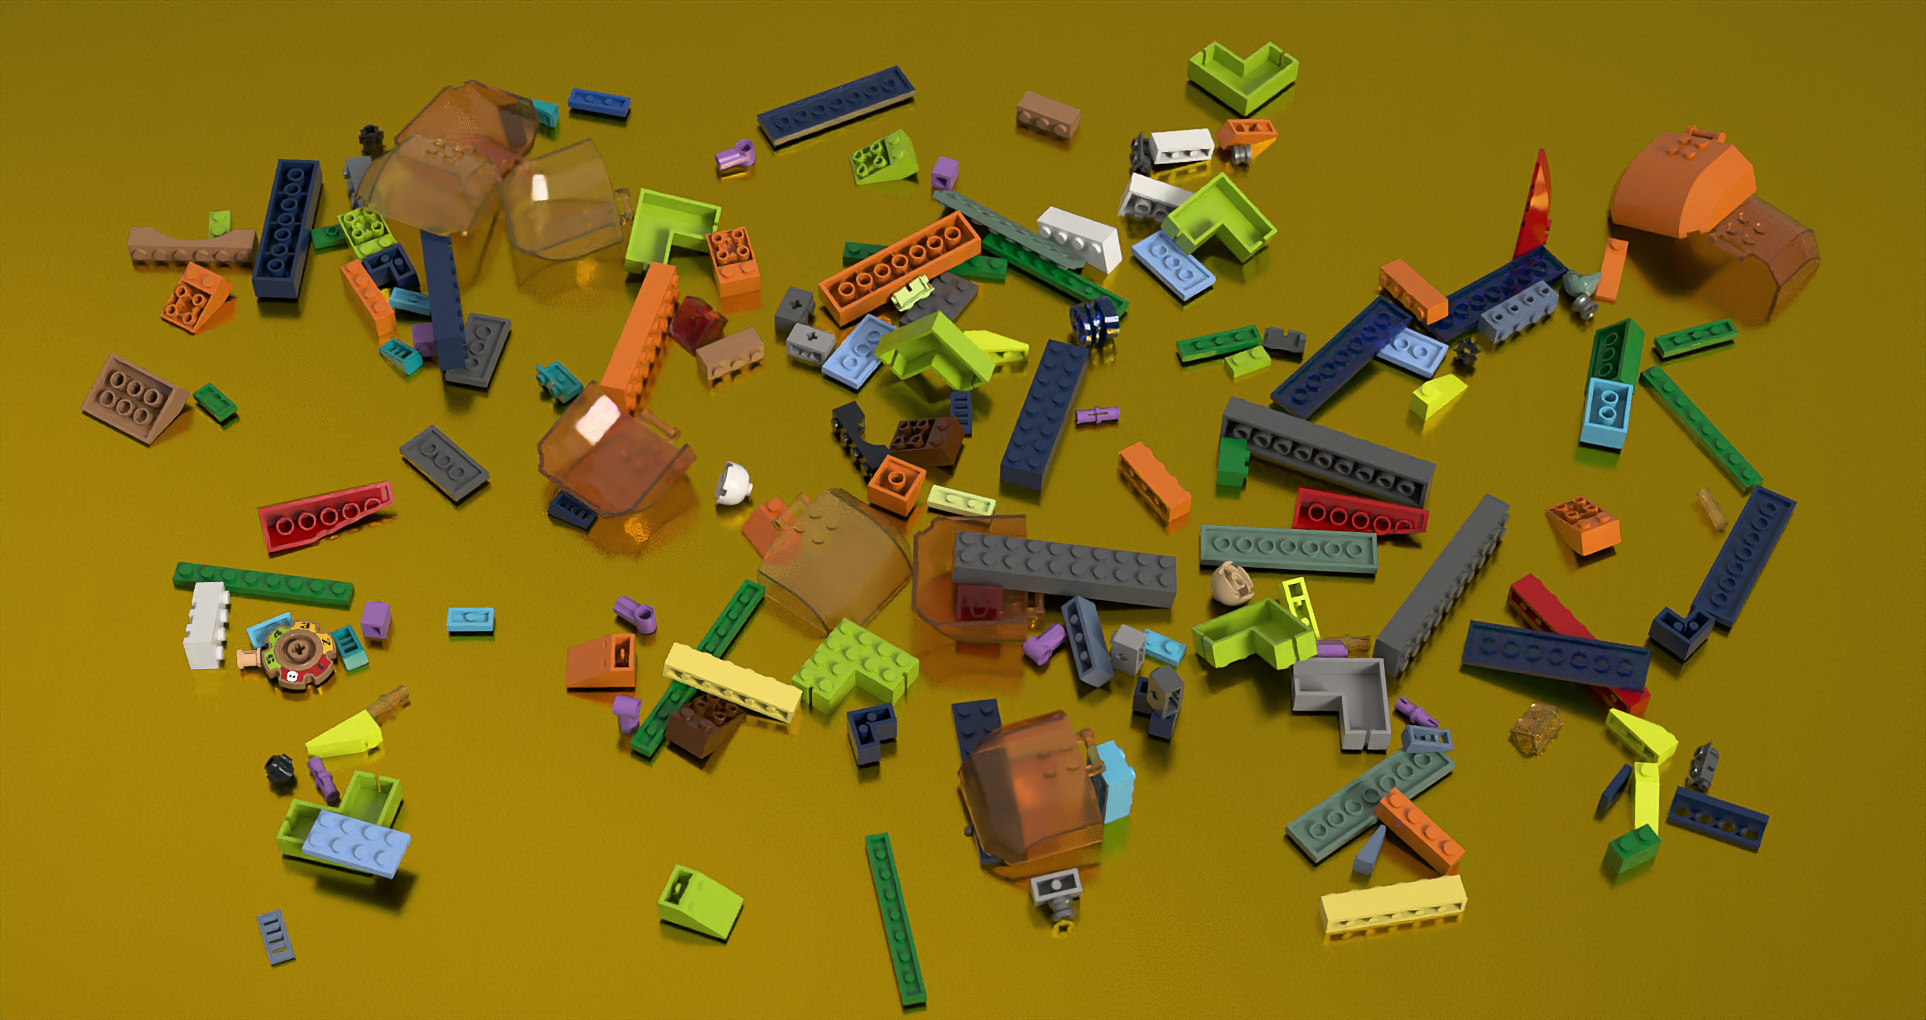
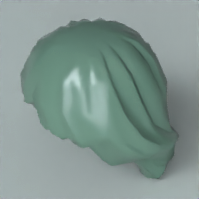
(1578, 284)

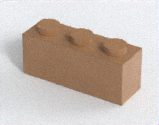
(1048, 114)
(730, 353)

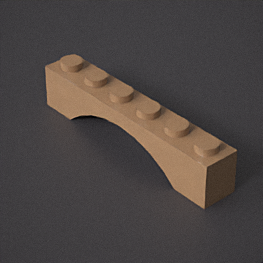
(234, 246)

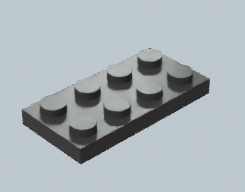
(949, 297)
(484, 343)
(444, 463)

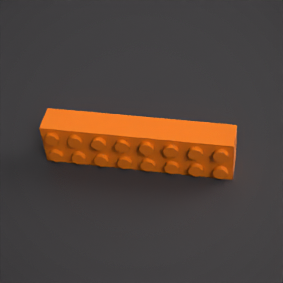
(878, 276)
(641, 336)

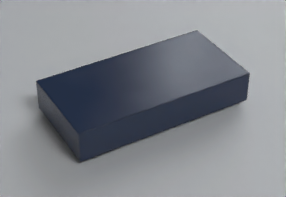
(1615, 787)

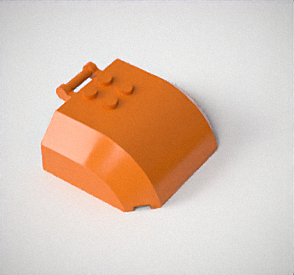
(1682, 184)

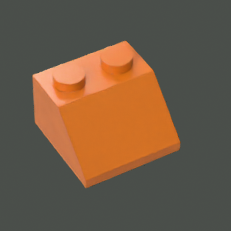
(896, 485)
(759, 527)

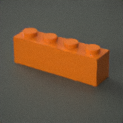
(1413, 291)
(368, 297)
(1154, 481)
(1419, 831)

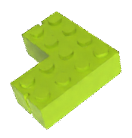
(1242, 82)
(1221, 211)
(667, 221)
(938, 346)
(1258, 629)
(854, 658)
(360, 802)

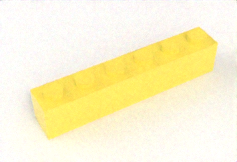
(732, 682)
(1392, 903)

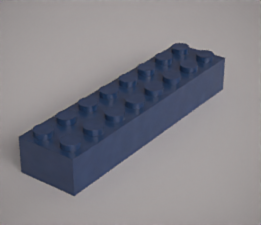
(287, 228)
(444, 300)
(1044, 415)

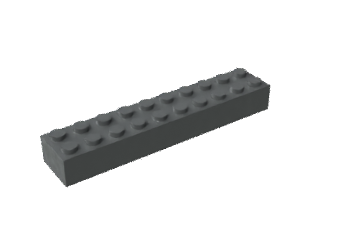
(1329, 452)
(1064, 569)
(1441, 584)

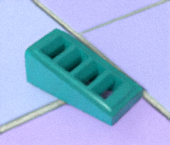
(546, 112)
(403, 356)
(350, 648)

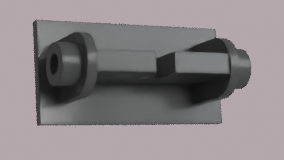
(1140, 154)
(1293, 341)
(1705, 758)

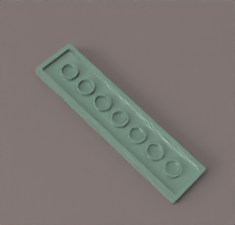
(1013, 231)
(1289, 548)
(1352, 807)

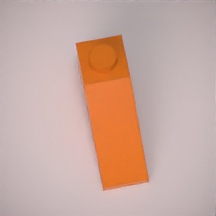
(1244, 132)
(1611, 269)

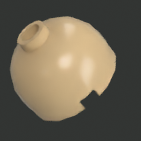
(1231, 585)

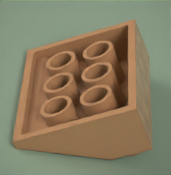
(134, 399)

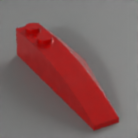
(1537, 209)
(1352, 513)
(315, 516)

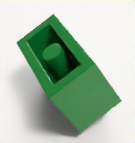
(1232, 462)
(1632, 849)

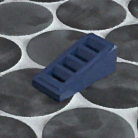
(962, 399)
(563, 513)

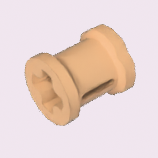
(249, 658)

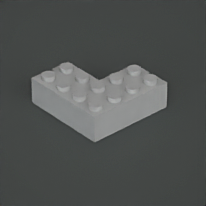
(1353, 689)

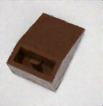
(928, 440)
(703, 724)

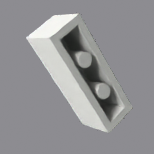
(1181, 146)

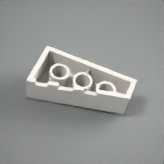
(1151, 198)
(1082, 237)
(206, 625)

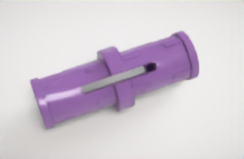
(1111, 413)
(1415, 713)
(323, 779)

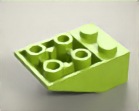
(885, 160)
(365, 233)
(698, 903)

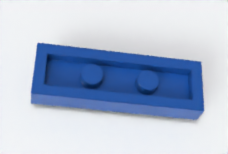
(599, 102)

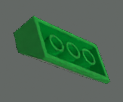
(1617, 353)

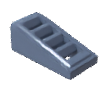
(1412, 740)
(1367, 857)
(271, 922)

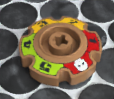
(297, 670)

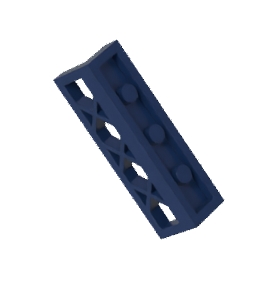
(1714, 809)

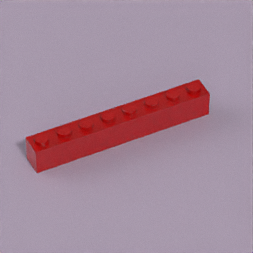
(1551, 616)

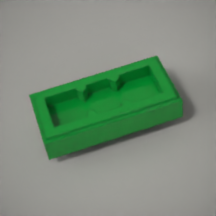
(327, 236)
(215, 401)

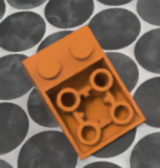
(733, 262)
(196, 297)
(1585, 525)
(603, 662)

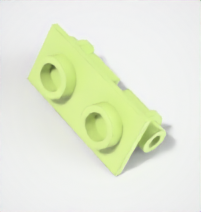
(920, 289)

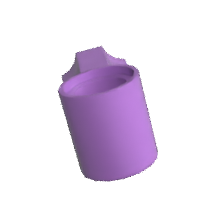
(741, 154)
(640, 615)
(1041, 647)
(627, 712)

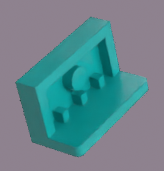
(558, 381)

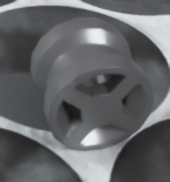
(1241, 154)
(1585, 306)
(1062, 908)

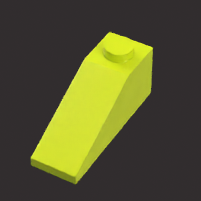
(998, 347)
(1435, 395)
(1295, 599)
(348, 737)
(1644, 737)
(1645, 795)

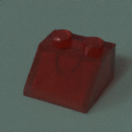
(696, 323)
(980, 603)

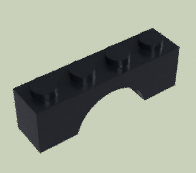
(850, 422)

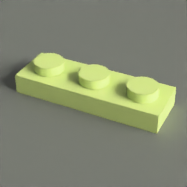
(960, 502)

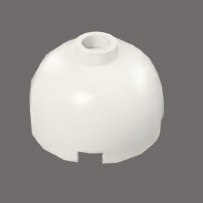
(733, 484)

